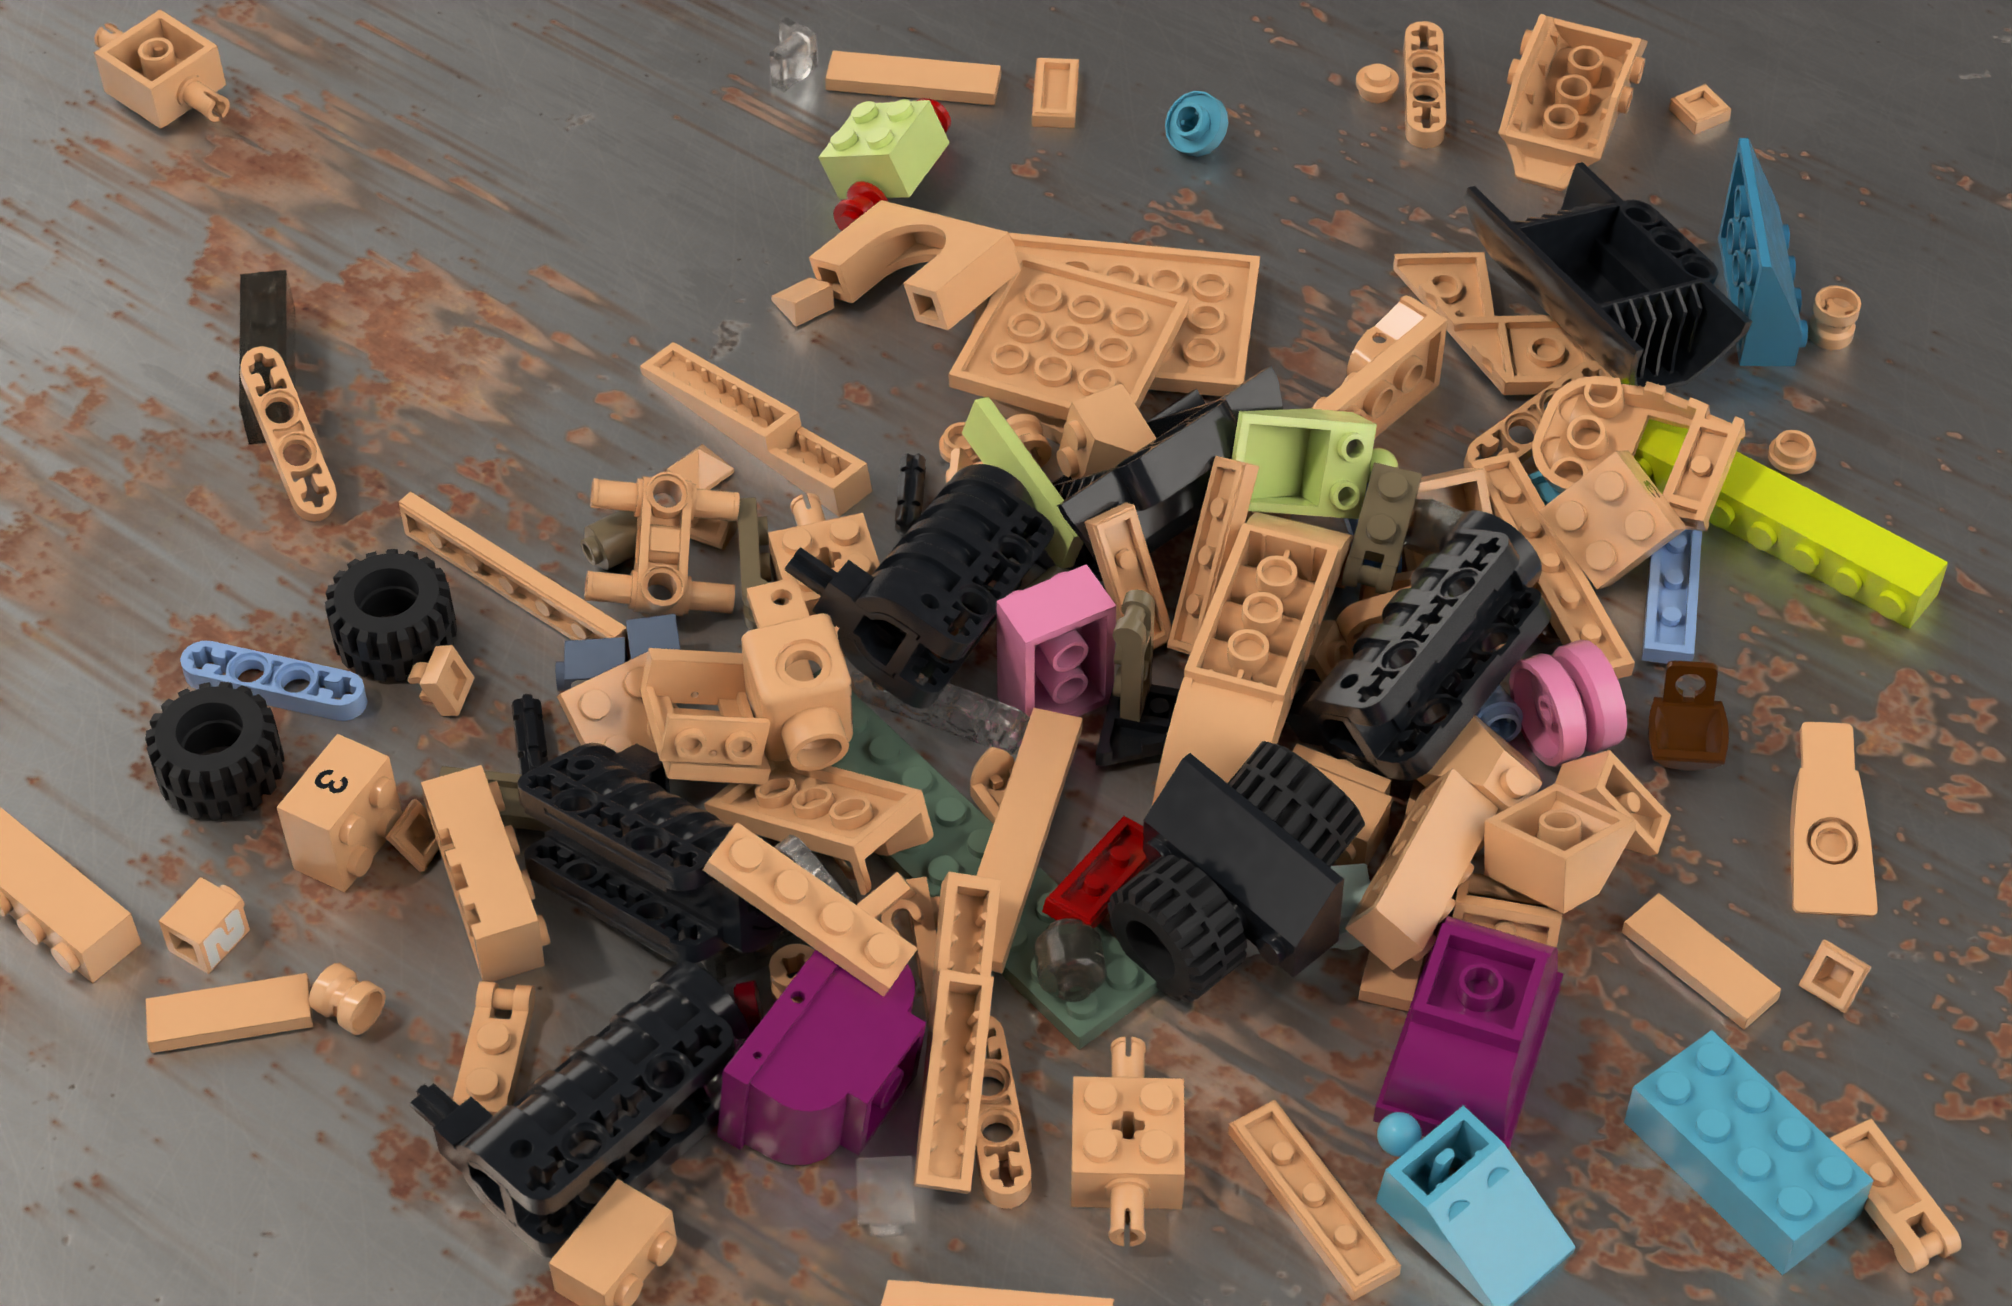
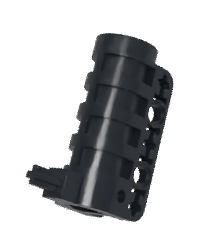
(932, 583)
(1430, 654)
(595, 1109)

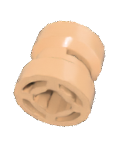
(1834, 317)
(343, 996)

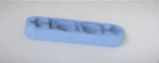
(276, 675)

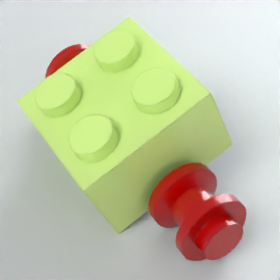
(883, 153)

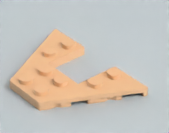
(1513, 351)

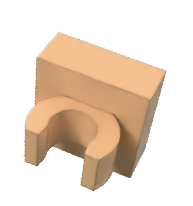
(443, 680)
(889, 900)

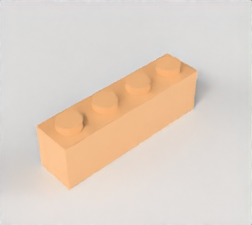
(1422, 871)
(61, 905)

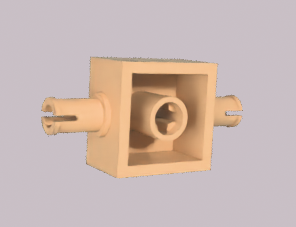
(161, 69)
(828, 540)
(1127, 1142)

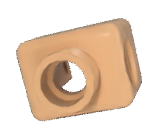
(806, 713)

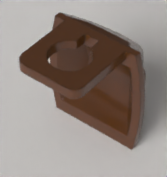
(1688, 730)

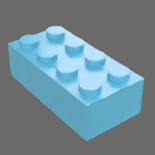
(1747, 1151)

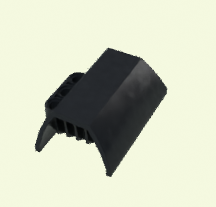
(1616, 281)
(1168, 474)

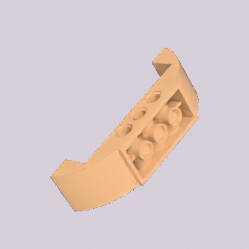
(1254, 643)

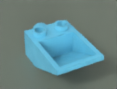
(1480, 1221)

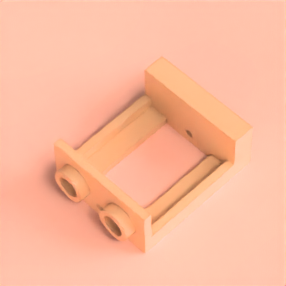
(704, 680)

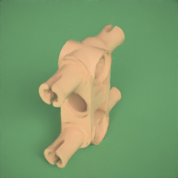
(662, 545)

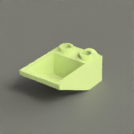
(1309, 460)

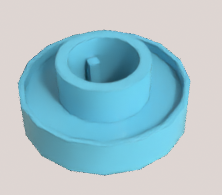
(1196, 123)

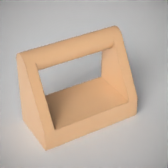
(1513, 918)

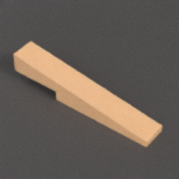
(761, 427)
(957, 1032)

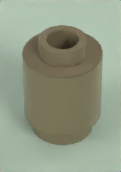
(610, 540)

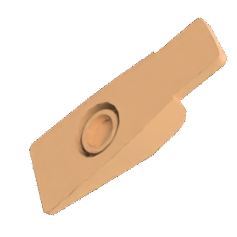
(1830, 827)

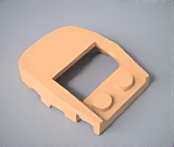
(1602, 416)

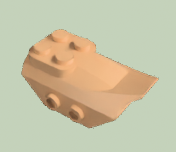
(1566, 97)

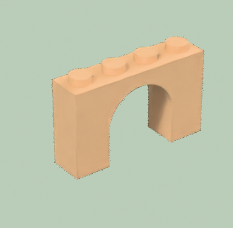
(963, 258)

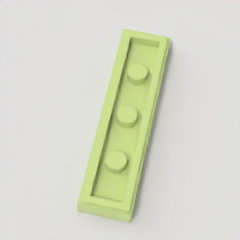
(1001, 447)

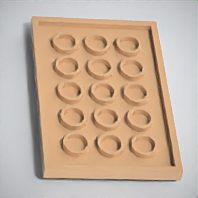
(1221, 291)

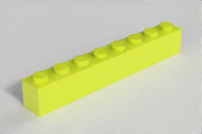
(1809, 531)

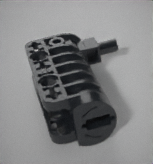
(637, 847)

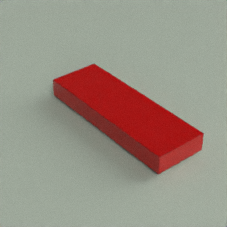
(1100, 873)

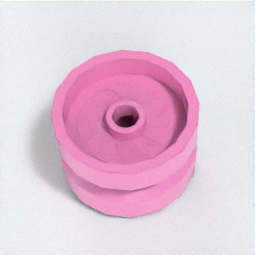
(1569, 702)

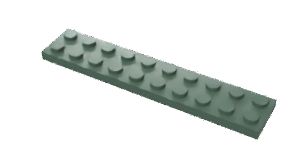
(958, 847)

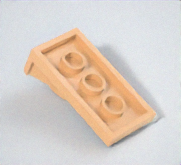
(1396, 374)
(830, 813)

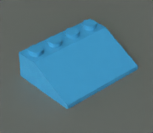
(1758, 266)

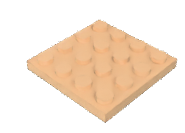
(1066, 336)

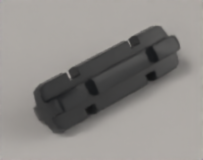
(910, 491)
(529, 733)

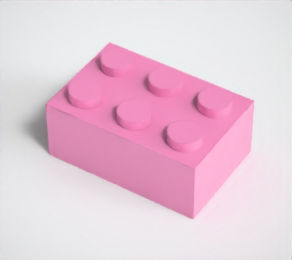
(1057, 645)

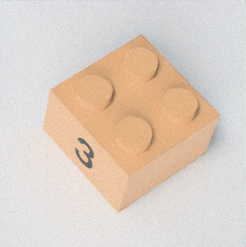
(1612, 519)
(340, 813)

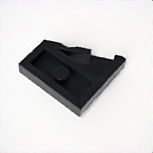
(1132, 740)

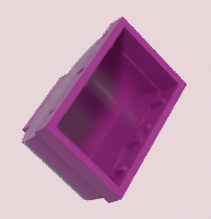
(1473, 1029)
(823, 1066)

